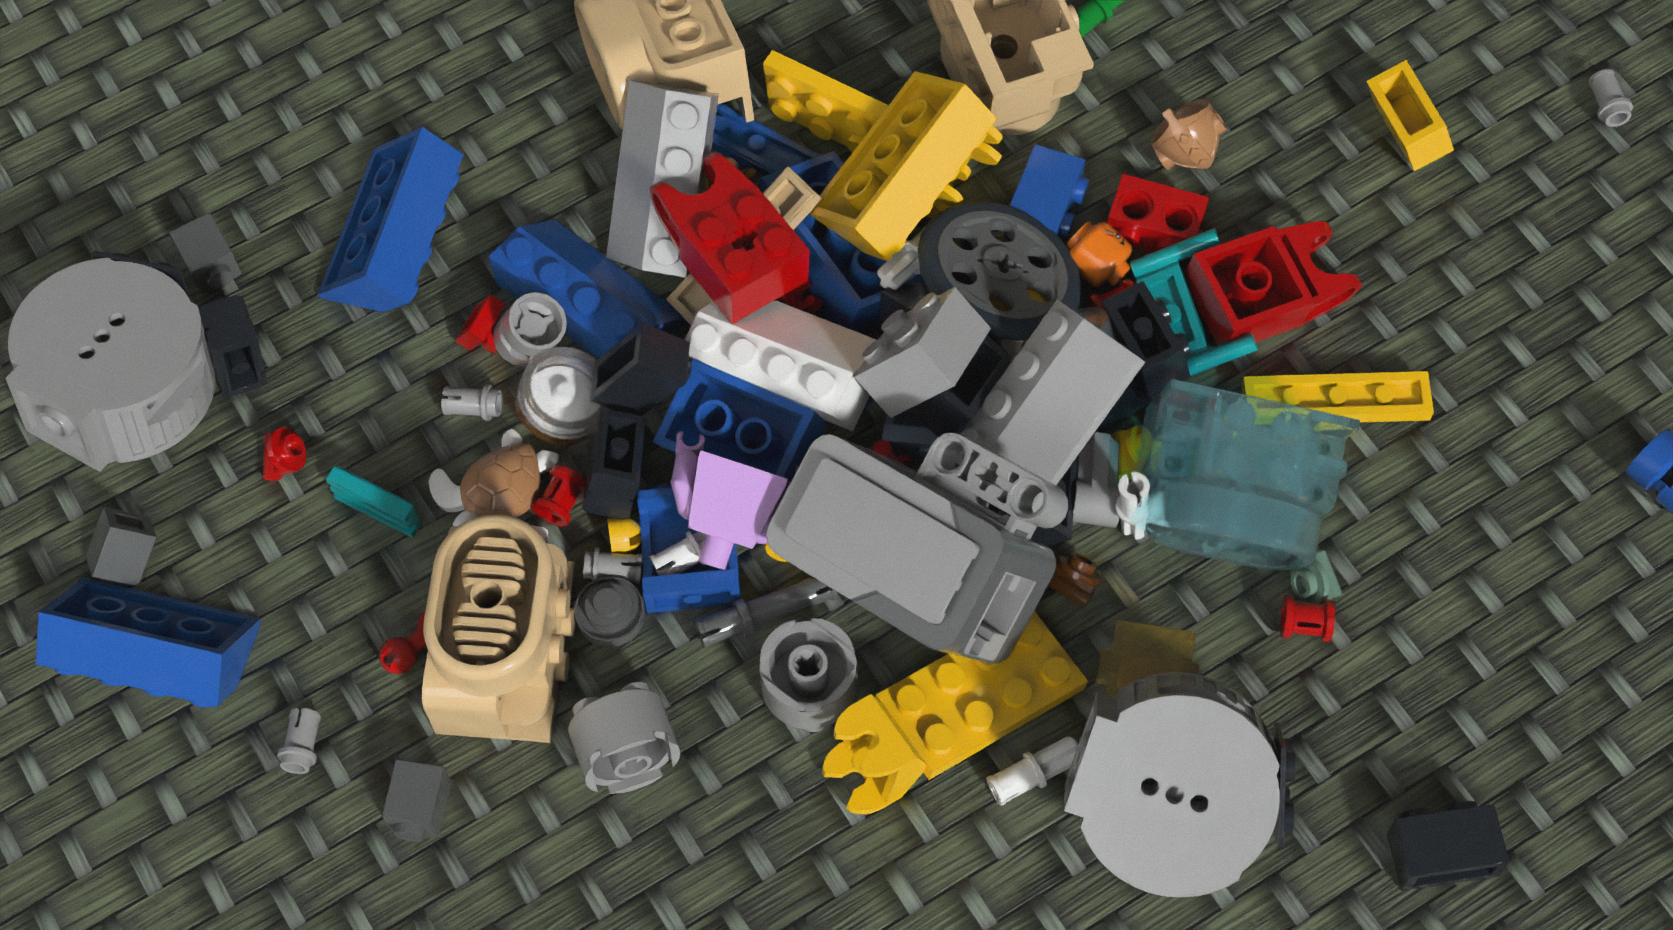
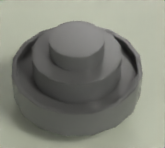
(610, 611)

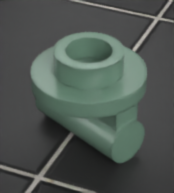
(1316, 581)

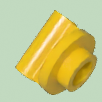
(1128, 449)

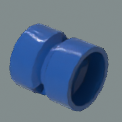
(1654, 466)

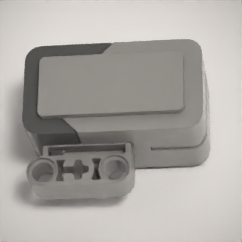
(922, 542)

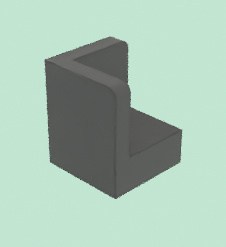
(120, 546)

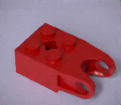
(732, 240)
(1266, 283)

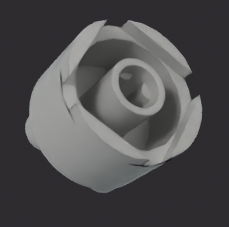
(807, 647)
(623, 739)

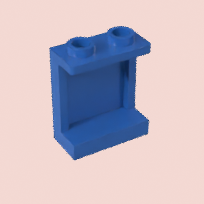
(692, 588)

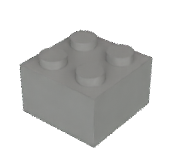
(921, 351)

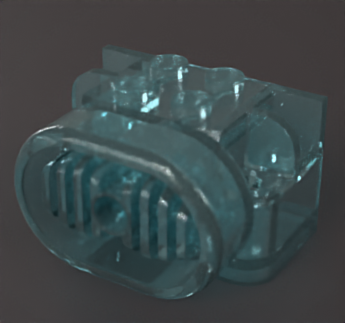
(1240, 475)

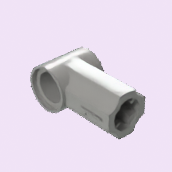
(1097, 482)

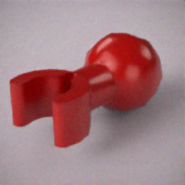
(402, 651)

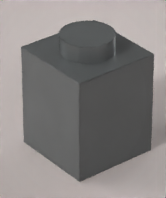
(205, 253)
(416, 800)

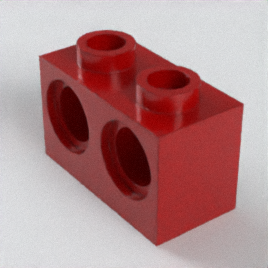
(1159, 210)

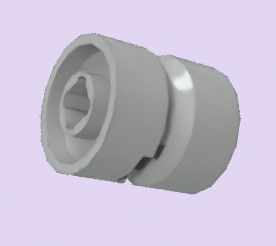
(529, 327)

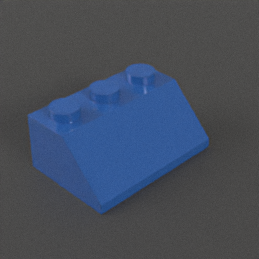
(740, 422)

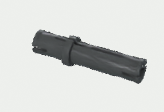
(762, 610)

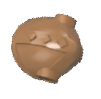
(1188, 136)

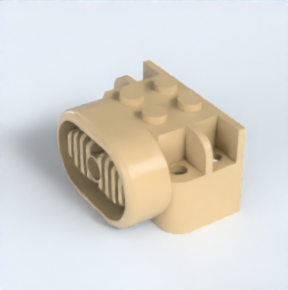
(663, 44)
(1013, 56)
(503, 664)

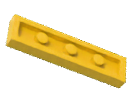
(1351, 395)

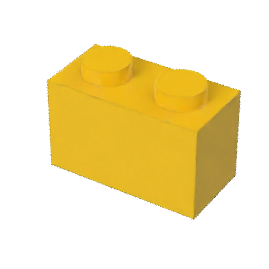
(1410, 115)

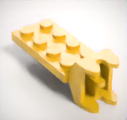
(846, 114)
(947, 716)

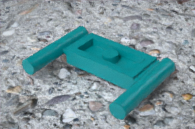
(1167, 281)

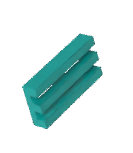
(374, 501)

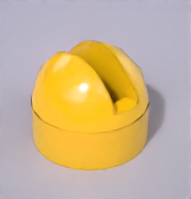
(623, 535)

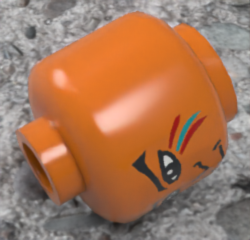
(1100, 254)

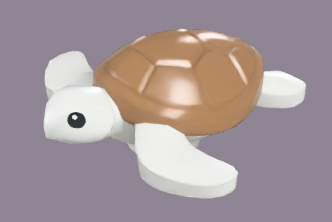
(497, 483)

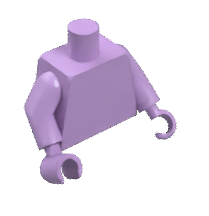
(724, 500)

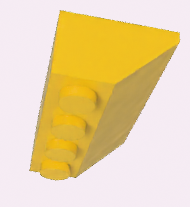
(903, 164)

